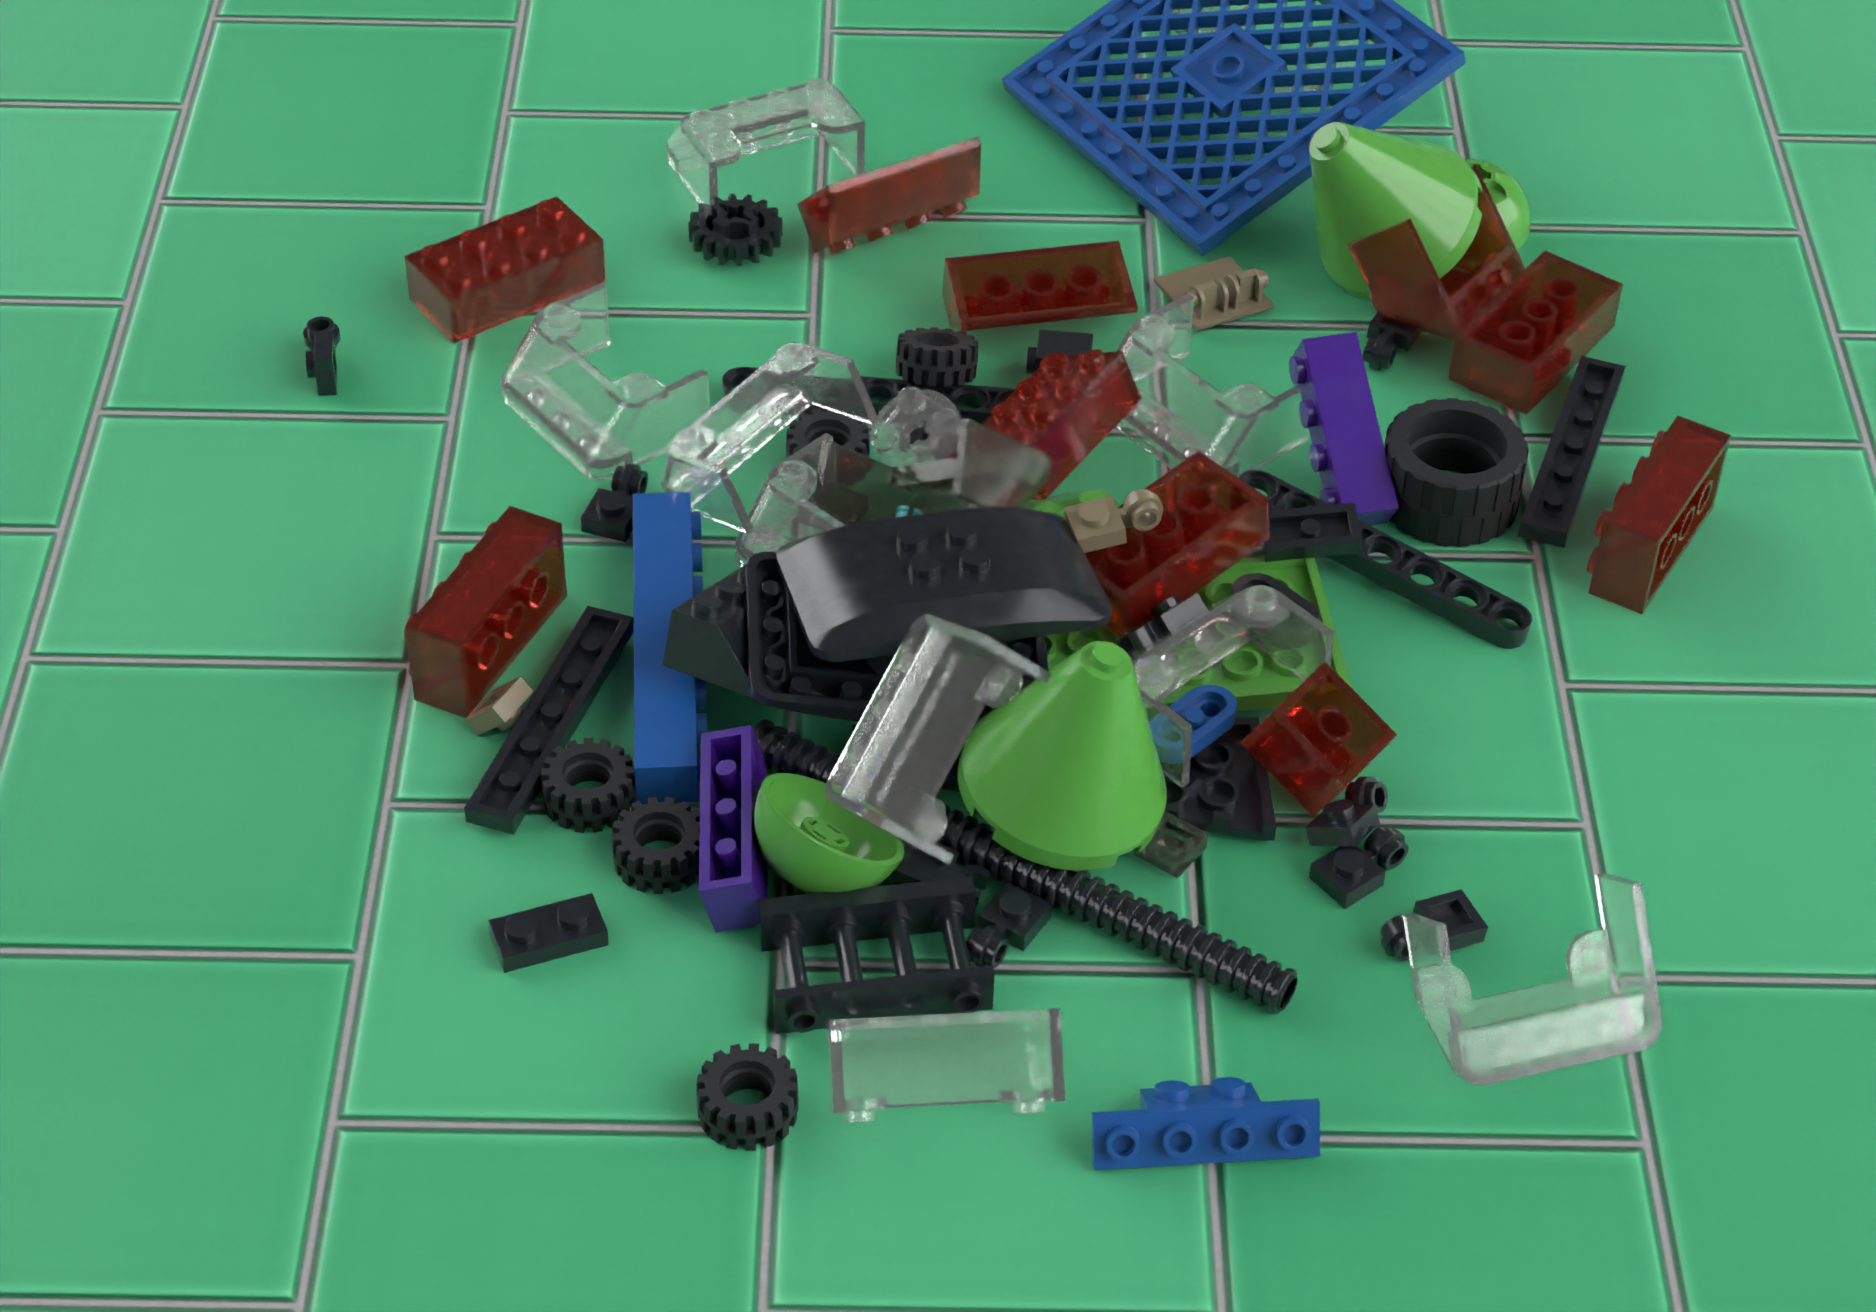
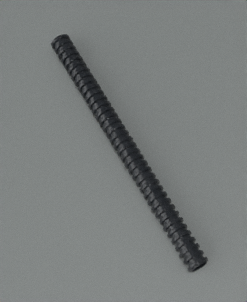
(1073, 890)

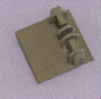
(1219, 291)

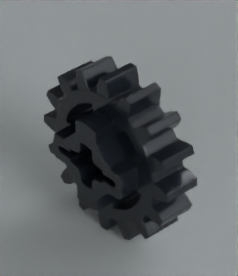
(735, 229)

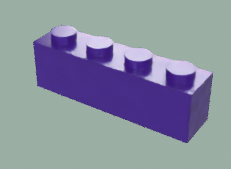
(1343, 426)
(729, 856)

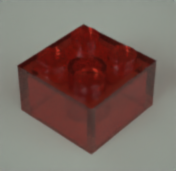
(1319, 739)

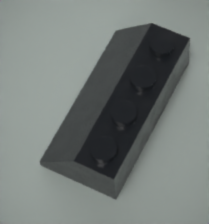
(710, 635)

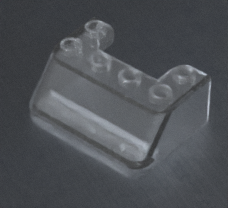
(758, 123)

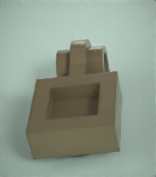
(1102, 525)

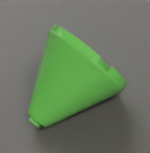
(1380, 179)
(1068, 765)

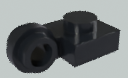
(1385, 338)
(321, 363)
(612, 511)
(1352, 818)
(1352, 874)
(1452, 908)
(1008, 919)

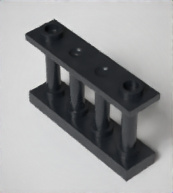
(866, 915)

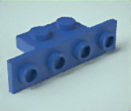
(1204, 1126)

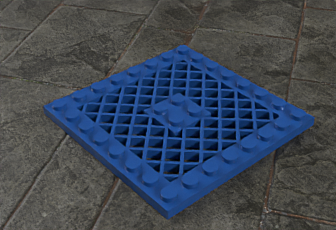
(1225, 79)

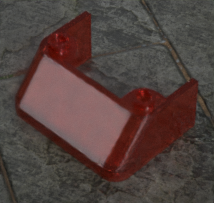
(1408, 287)

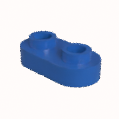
(1209, 711)

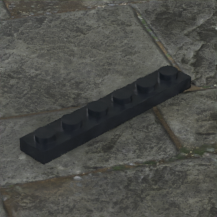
(1571, 452)
(549, 719)

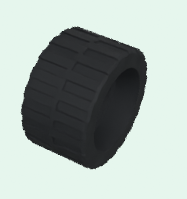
(1460, 439)

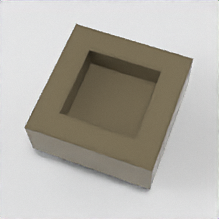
(500, 707)

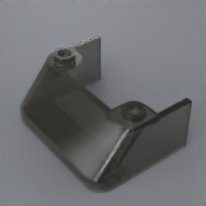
(985, 473)

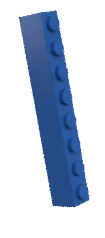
(665, 698)

